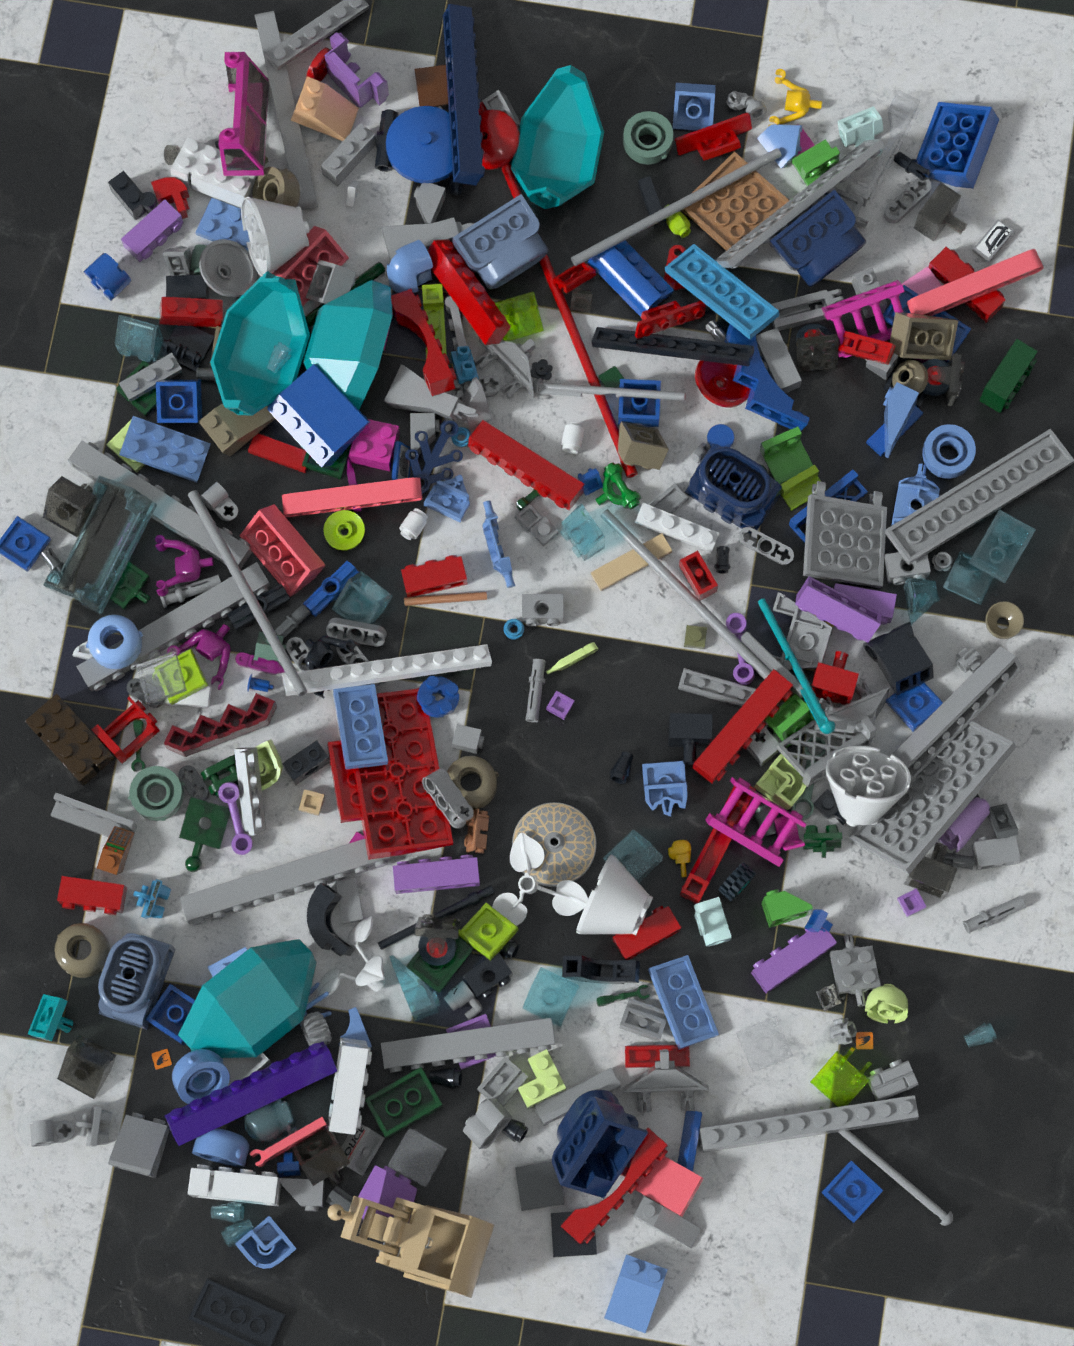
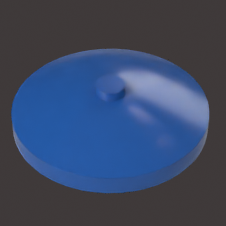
(421, 144)

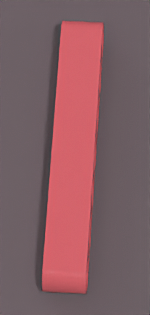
(976, 284)
(352, 496)

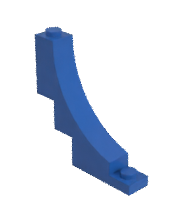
(765, 395)

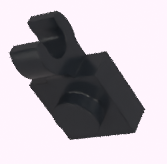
(827, 806)

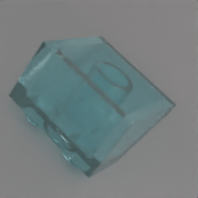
(138, 339)
(582, 533)
(362, 599)
(636, 855)
(550, 996)

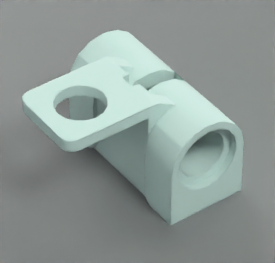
(860, 127)
(712, 922)

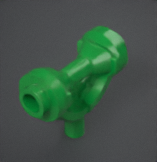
(613, 474)

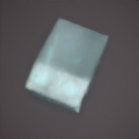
(1002, 546)
(417, 994)

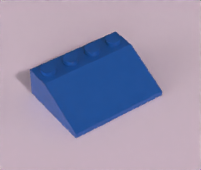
(957, 143)
(318, 416)

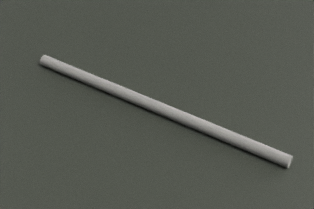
(676, 207)
(247, 593)
(686, 594)

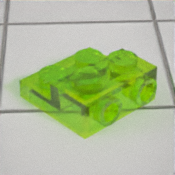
(522, 316)

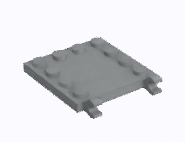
(845, 538)

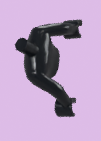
(321, 653)

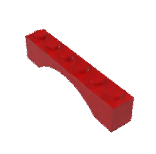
(436, 369)
(713, 853)
(586, 1220)

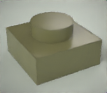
(695, 637)

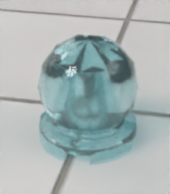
(270, 1121)

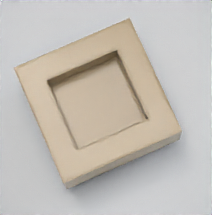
(311, 802)

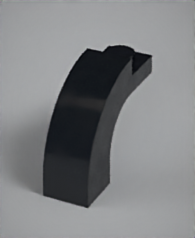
(319, 920)
(600, 971)

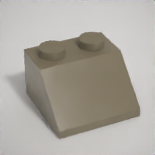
(641, 446)

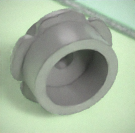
(947, 561)

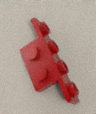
(715, 139)
(668, 316)

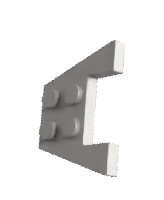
(806, 636)

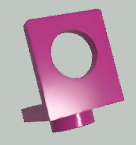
(793, 838)

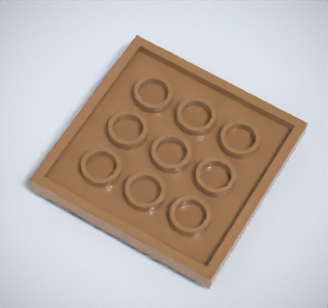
(737, 207)

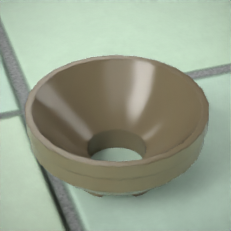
(918, 375)
(1008, 611)

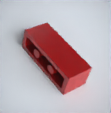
(191, 312)
(434, 576)
(92, 895)
(651, 932)

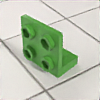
(785, 455)

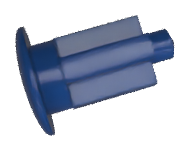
(259, 684)

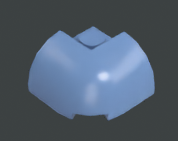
(409, 267)
(266, 1245)

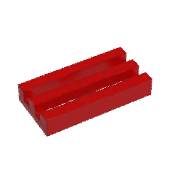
(574, 277)

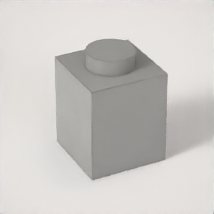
(467, 739)

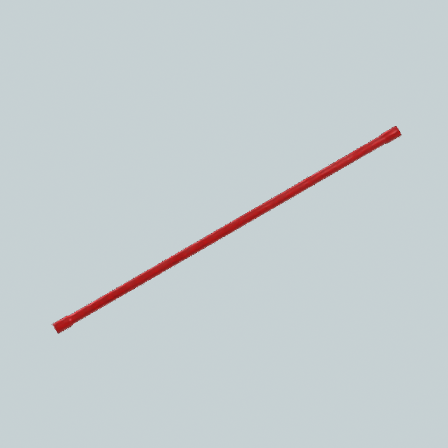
(630, 471)

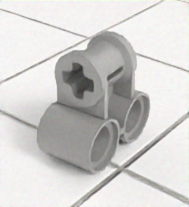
(216, 499)
(47, 1132)

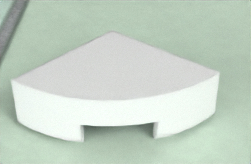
(352, 193)
(82, 652)

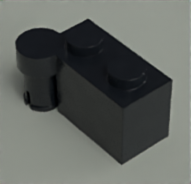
(131, 196)

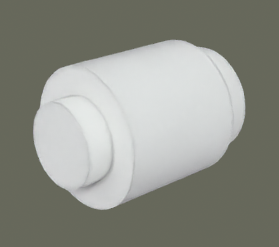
(572, 438)
(413, 524)

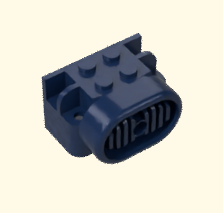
(819, 239)
(737, 503)
(595, 1143)

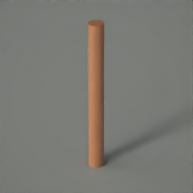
(445, 598)

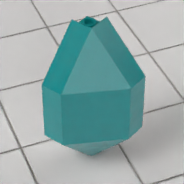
(559, 140)
(252, 326)
(351, 338)
(252, 1001)

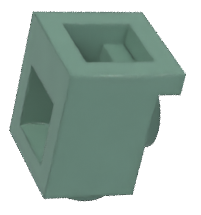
(264, 649)

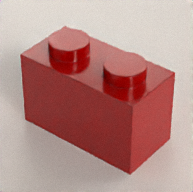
(698, 575)

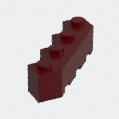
(233, 724)

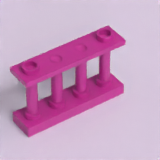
(854, 305)
(755, 841)

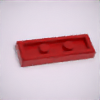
(278, 452)
(647, 1055)

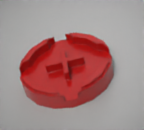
(318, 69)

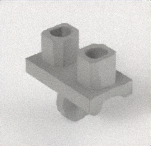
(94, 1136)

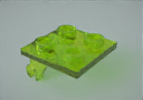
(840, 1079)

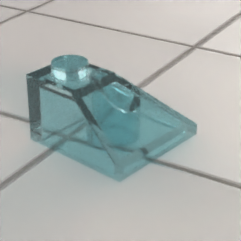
(967, 579)

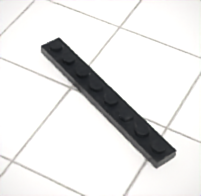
(673, 346)

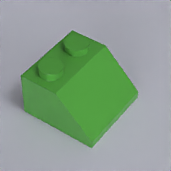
(784, 907)

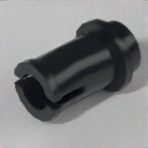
(722, 562)

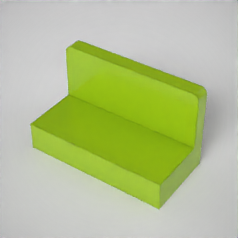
(798, 488)

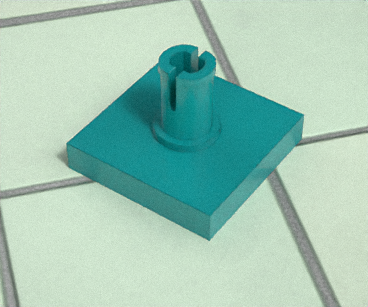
(49, 1018)

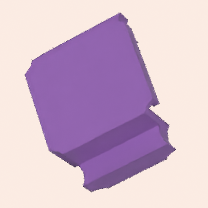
(345, 78)

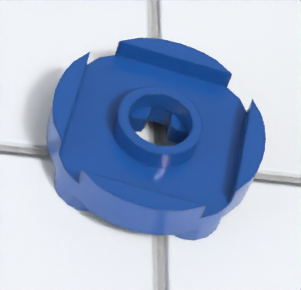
(439, 685)

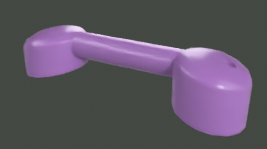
(743, 672)
(229, 794)

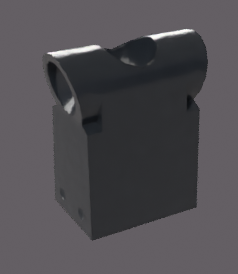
(901, 658)

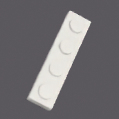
(676, 527)

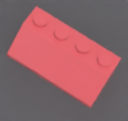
(304, 263)
(282, 549)

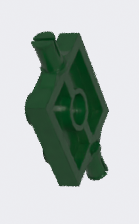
(130, 586)

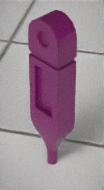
(351, 478)
(247, 661)

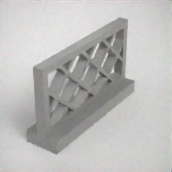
(818, 769)

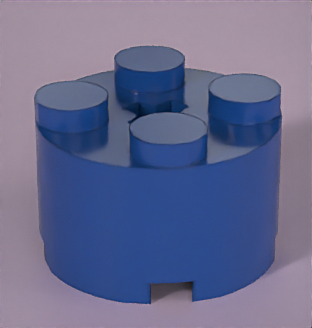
(107, 276)

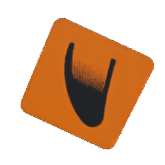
(864, 1040)
(161, 1059)

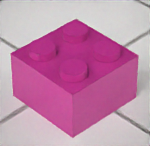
(375, 445)

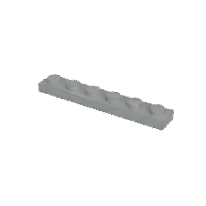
(315, 32)

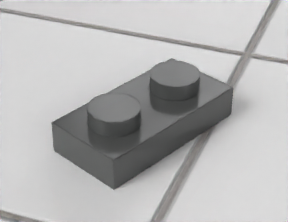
(1002, 821)

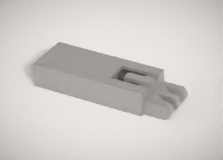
(797, 311)

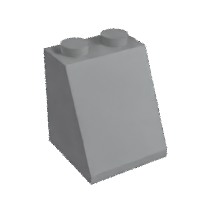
(140, 1145)

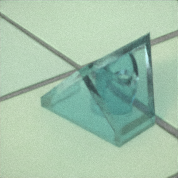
(919, 596)

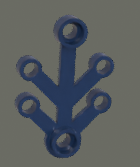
(432, 458)

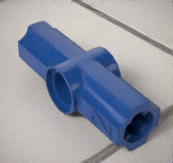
(321, 598)

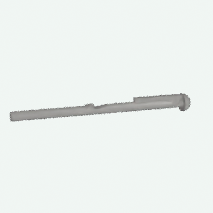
(576, 390)
(946, 1218)

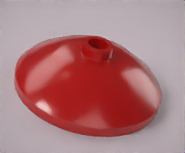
(501, 139)
(729, 393)

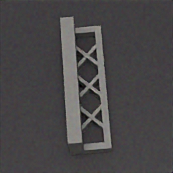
(250, 790)
(88, 816)
(560, 1104)

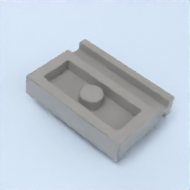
(643, 1020)
(503, 1082)

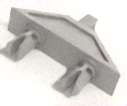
(514, 360)
(859, 714)
(665, 1077)

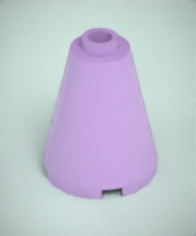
(966, 824)

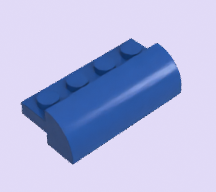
(631, 277)

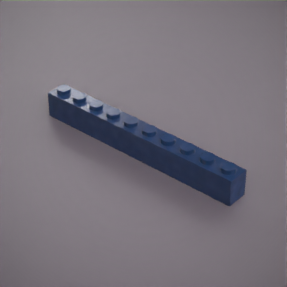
(463, 95)

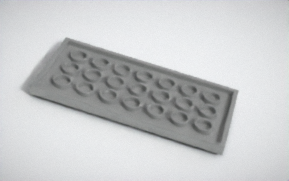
(935, 798)

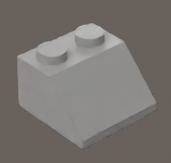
(330, 282)

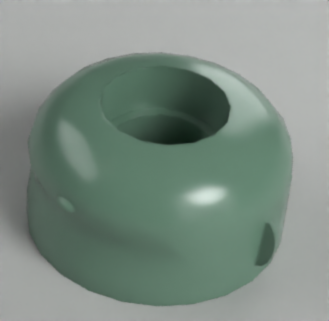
(651, 124)
(145, 781)

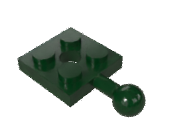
(193, 832)

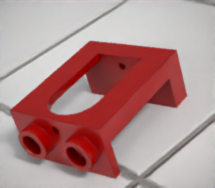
(134, 712)

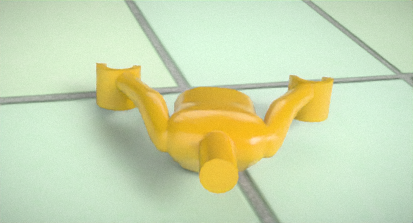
(796, 100)

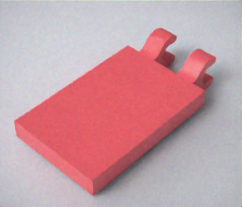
(289, 1142)
(669, 1185)

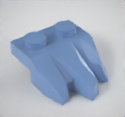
(665, 785)

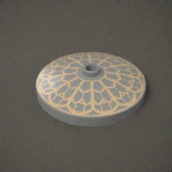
(575, 845)

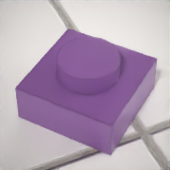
(560, 705)
(911, 902)

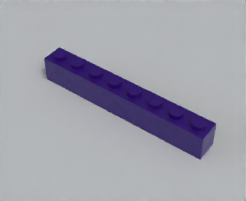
(250, 1093)

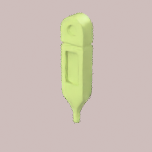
(574, 657)

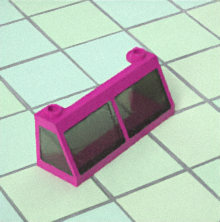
(244, 144)

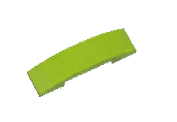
(434, 308)

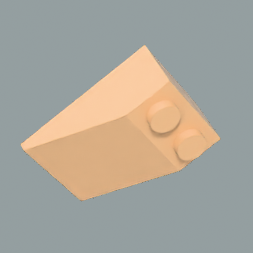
(324, 110)

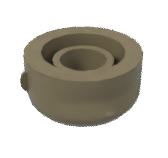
(277, 187)
(486, 773)
(90, 965)

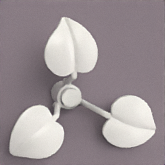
(529, 854)
(371, 974)

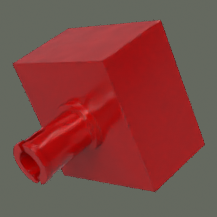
(835, 680)

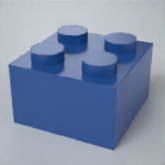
(179, 401)
(639, 410)
(171, 1012)

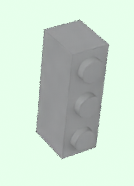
(348, 154)
(778, 360)

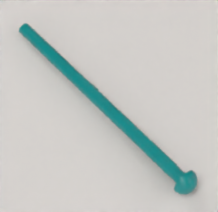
(807, 692)

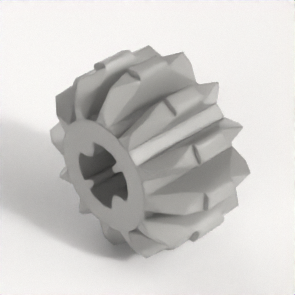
(315, 1029)

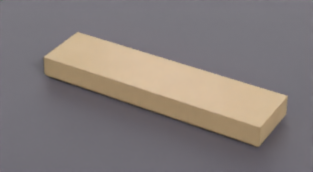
(629, 563)

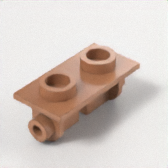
(474, 840)

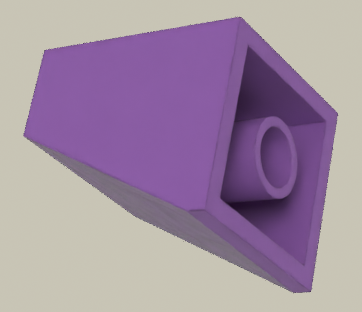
(384, 1188)

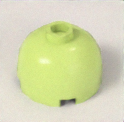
(887, 1003)

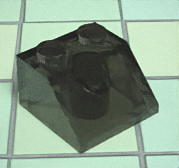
(86, 1066)

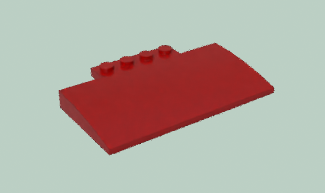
(390, 798)

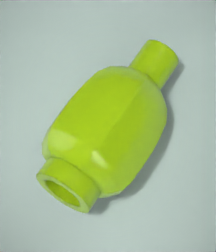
(679, 224)

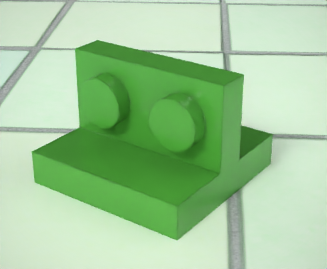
(815, 161)
(790, 718)

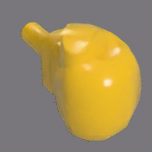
(681, 853)

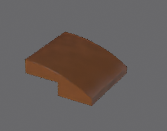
(432, 85)

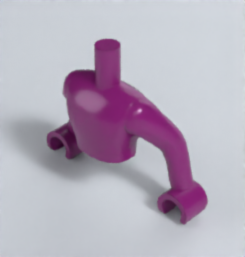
(186, 566)
(209, 646)

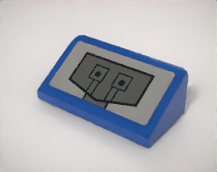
(401, 465)

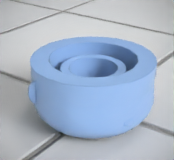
(125, 653)

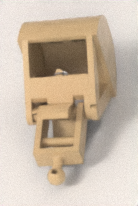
(435, 1245)

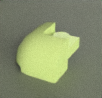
(269, 764)
(781, 783)

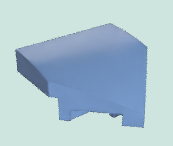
(784, 138)
(449, 498)

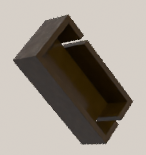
(69, 739)

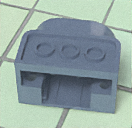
(502, 243)
(133, 998)

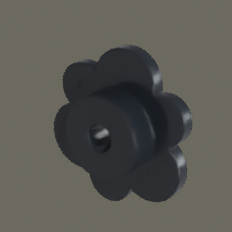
(545, 374)

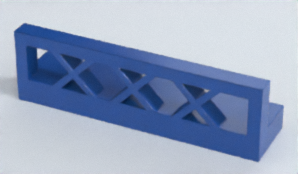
(833, 492)

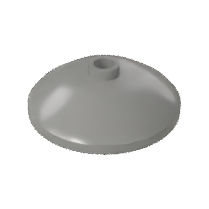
(231, 260)

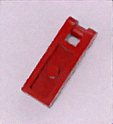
(867, 348)

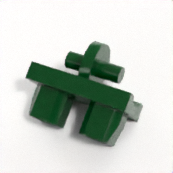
(822, 841)

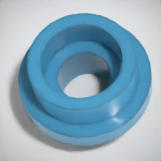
(461, 431)
(513, 623)

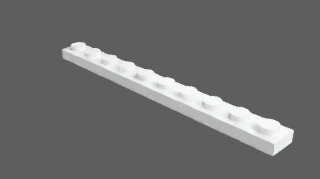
(392, 669)

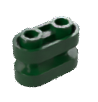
(213, 772)

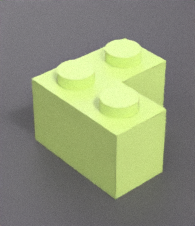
(547, 1081)

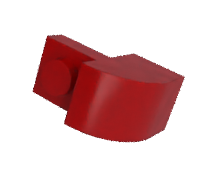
(172, 191)

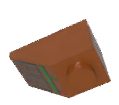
(116, 851)

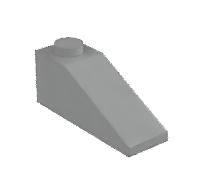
(178, 260)
(667, 1222)

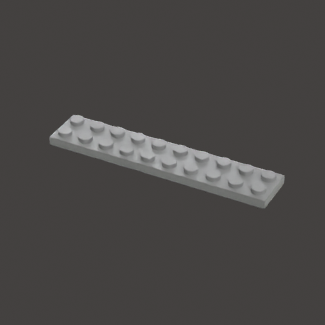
(795, 207)
(979, 496)

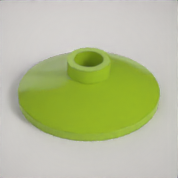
(344, 520)

